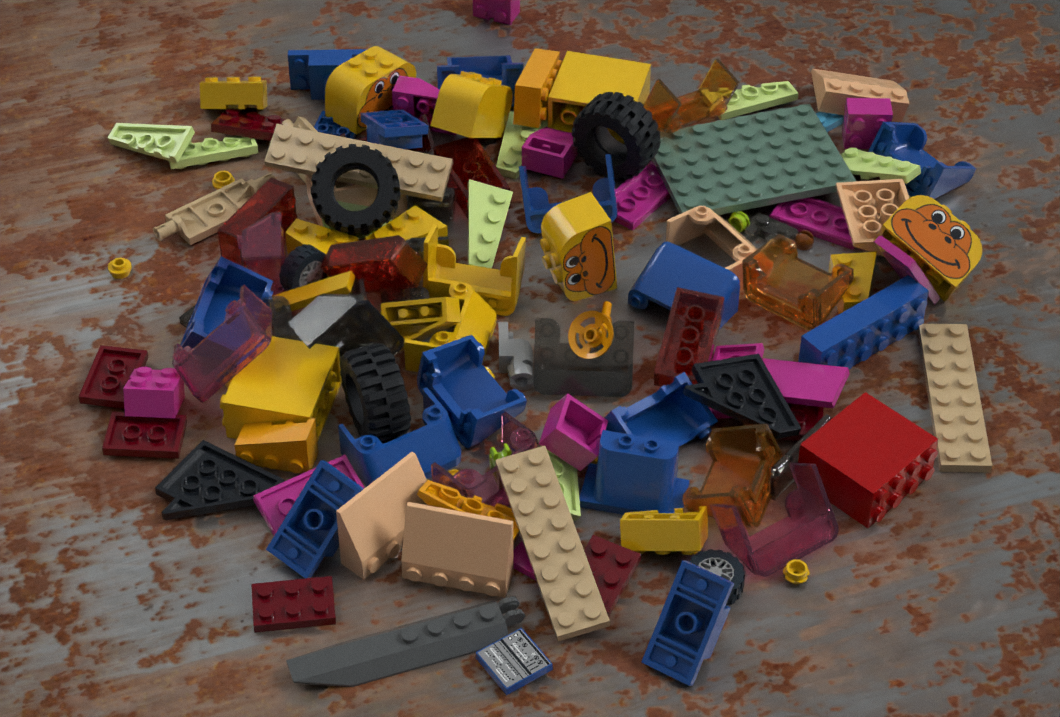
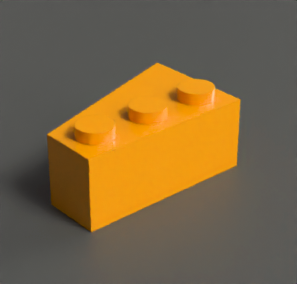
(280, 446)

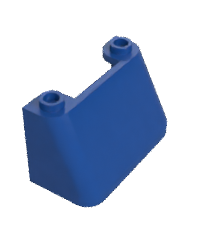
(906, 143)
(677, 267)
(217, 293)
(467, 389)
(665, 415)

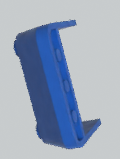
(537, 202)
(430, 443)

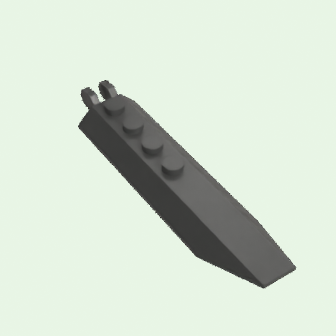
(407, 646)

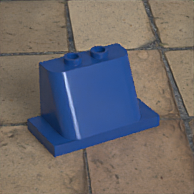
(488, 66)
(634, 476)

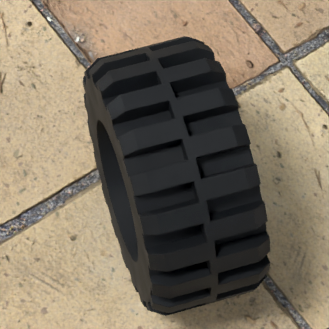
(629, 121)
(355, 159)
(375, 392)

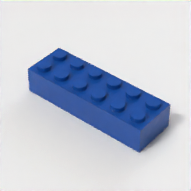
(867, 326)

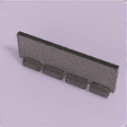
(782, 474)

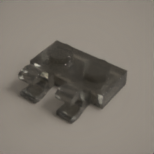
(768, 228)

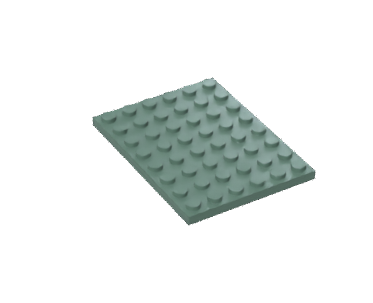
(750, 161)

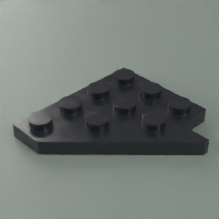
(744, 392)
(212, 482)

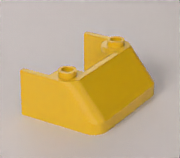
(495, 286)
(475, 315)

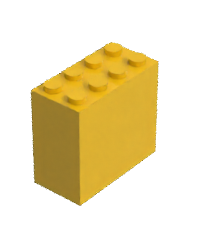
(589, 75)
(283, 385)

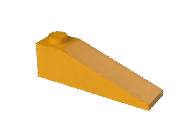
(449, 498)

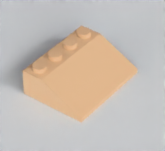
(834, 87)
(868, 207)
(374, 519)
(457, 549)

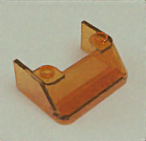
(710, 100)

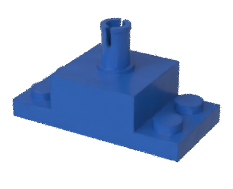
(313, 67)
(394, 128)
(311, 524)
(689, 623)

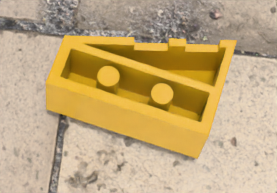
(233, 93)
(410, 224)
(318, 236)
(863, 267)
(422, 317)
(664, 531)

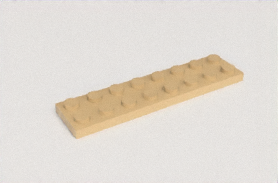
(302, 149)
(954, 398)
(552, 543)

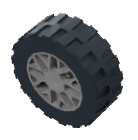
(302, 267)
(723, 565)

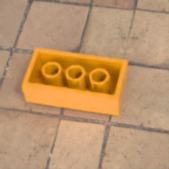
(534, 87)

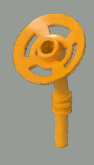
(593, 333)

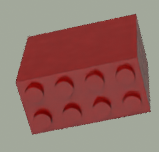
(870, 458)

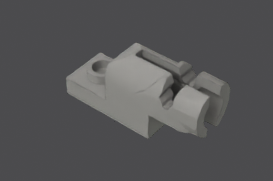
(515, 358)

